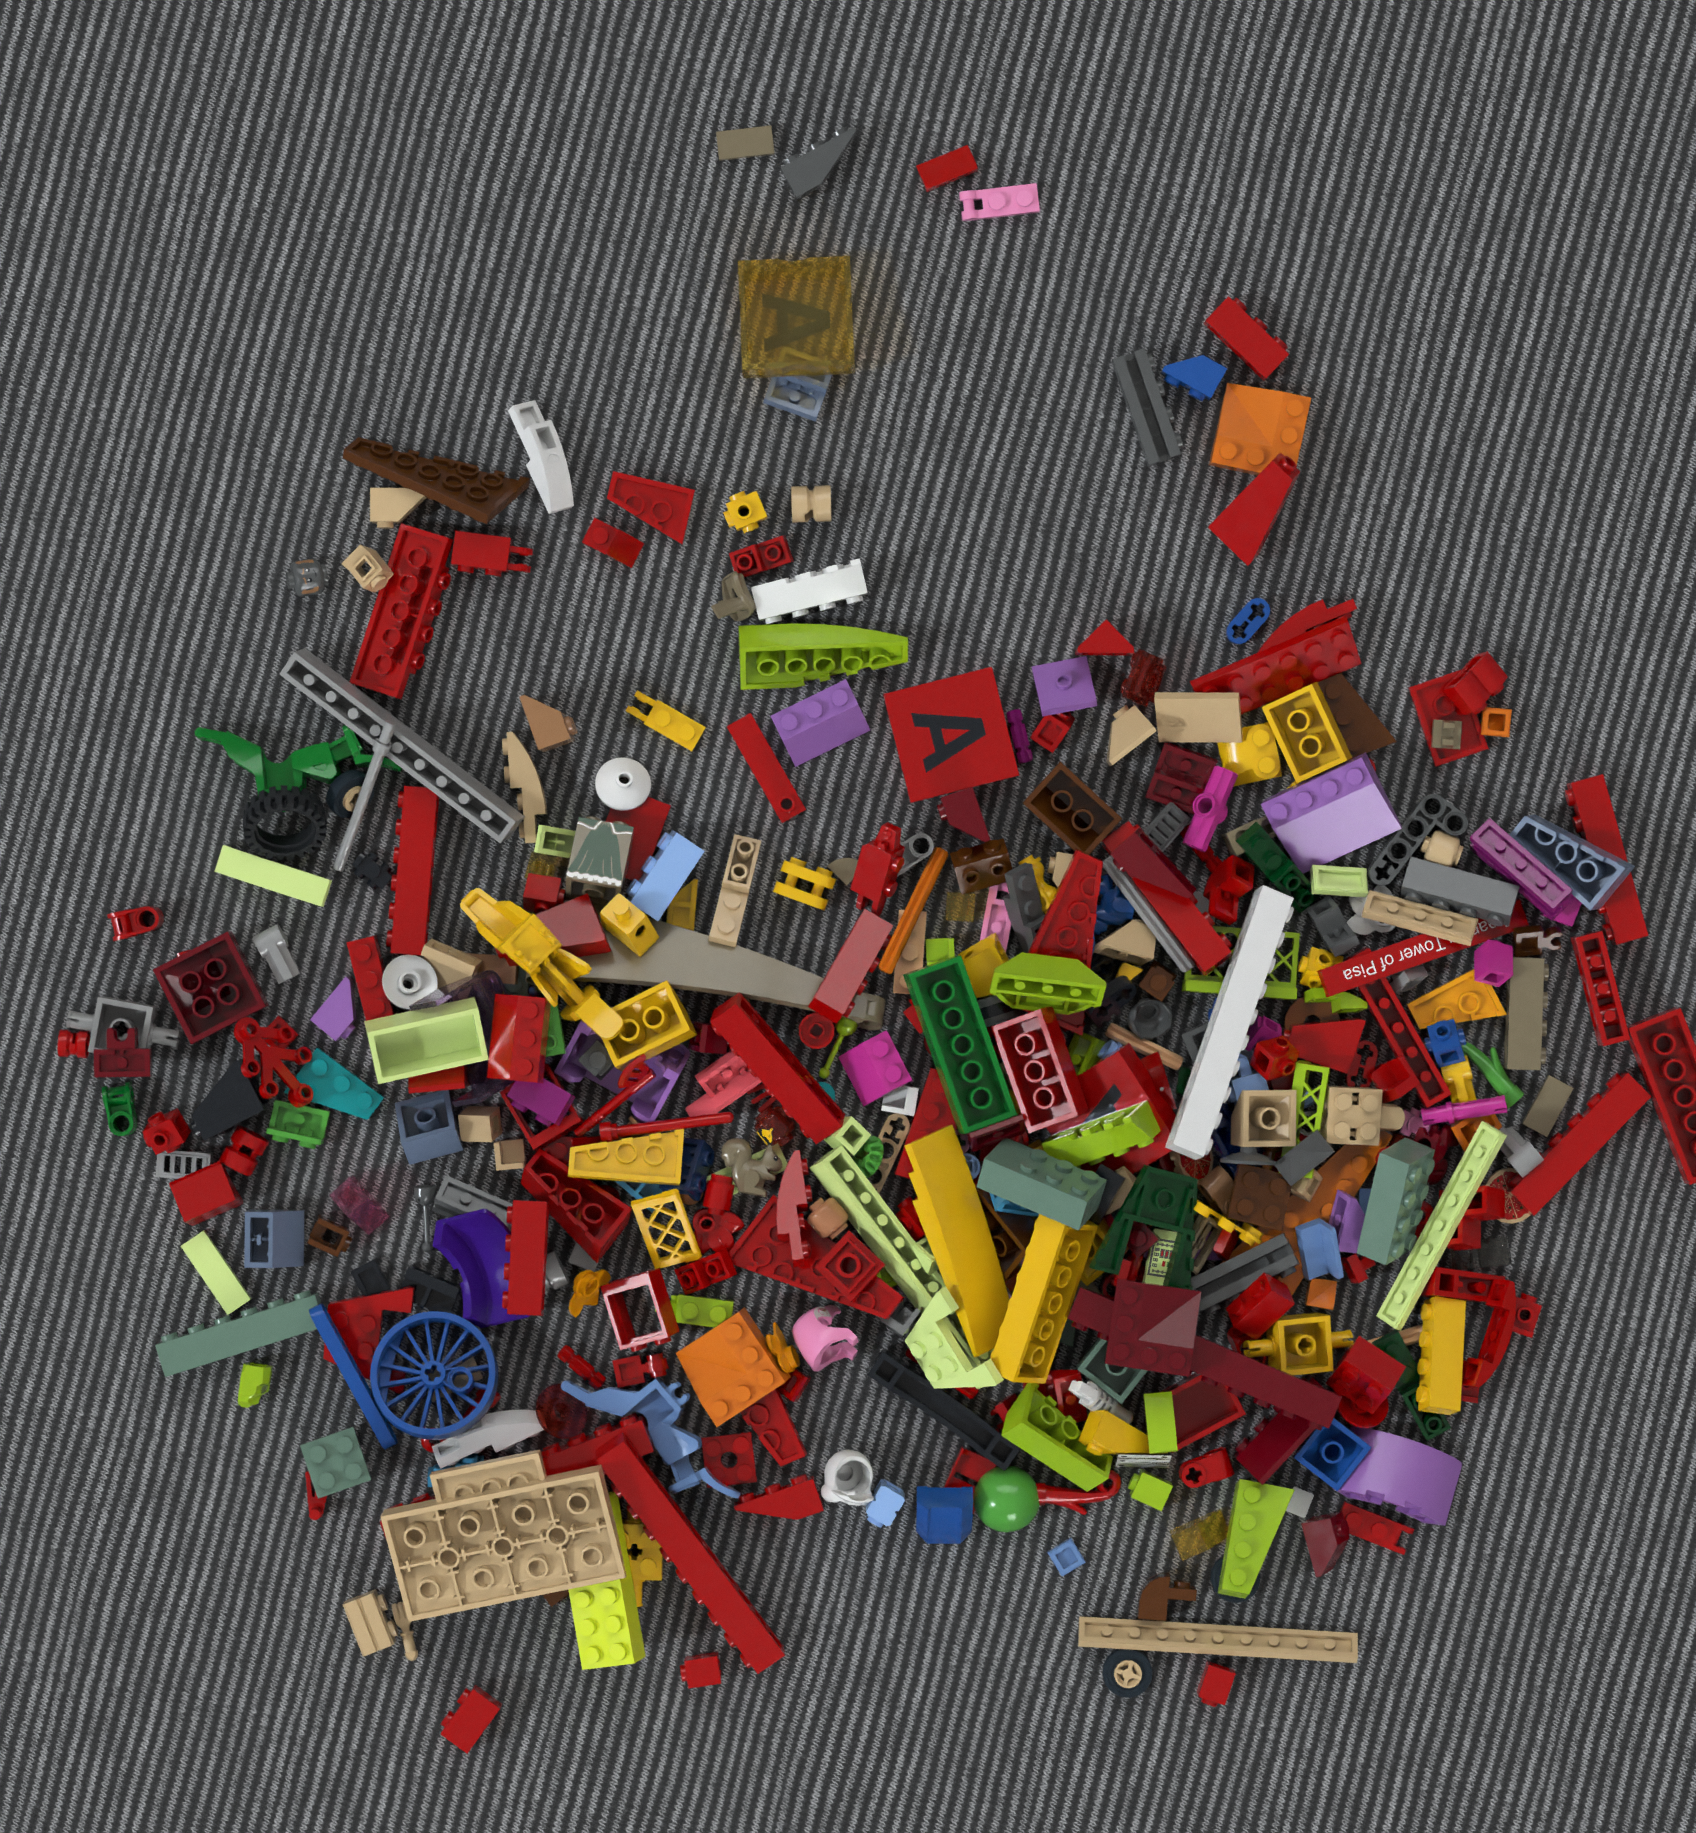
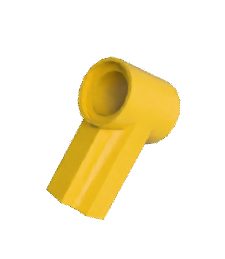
(1459, 1081)

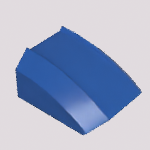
(944, 1514)

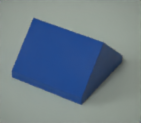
(1332, 1453)

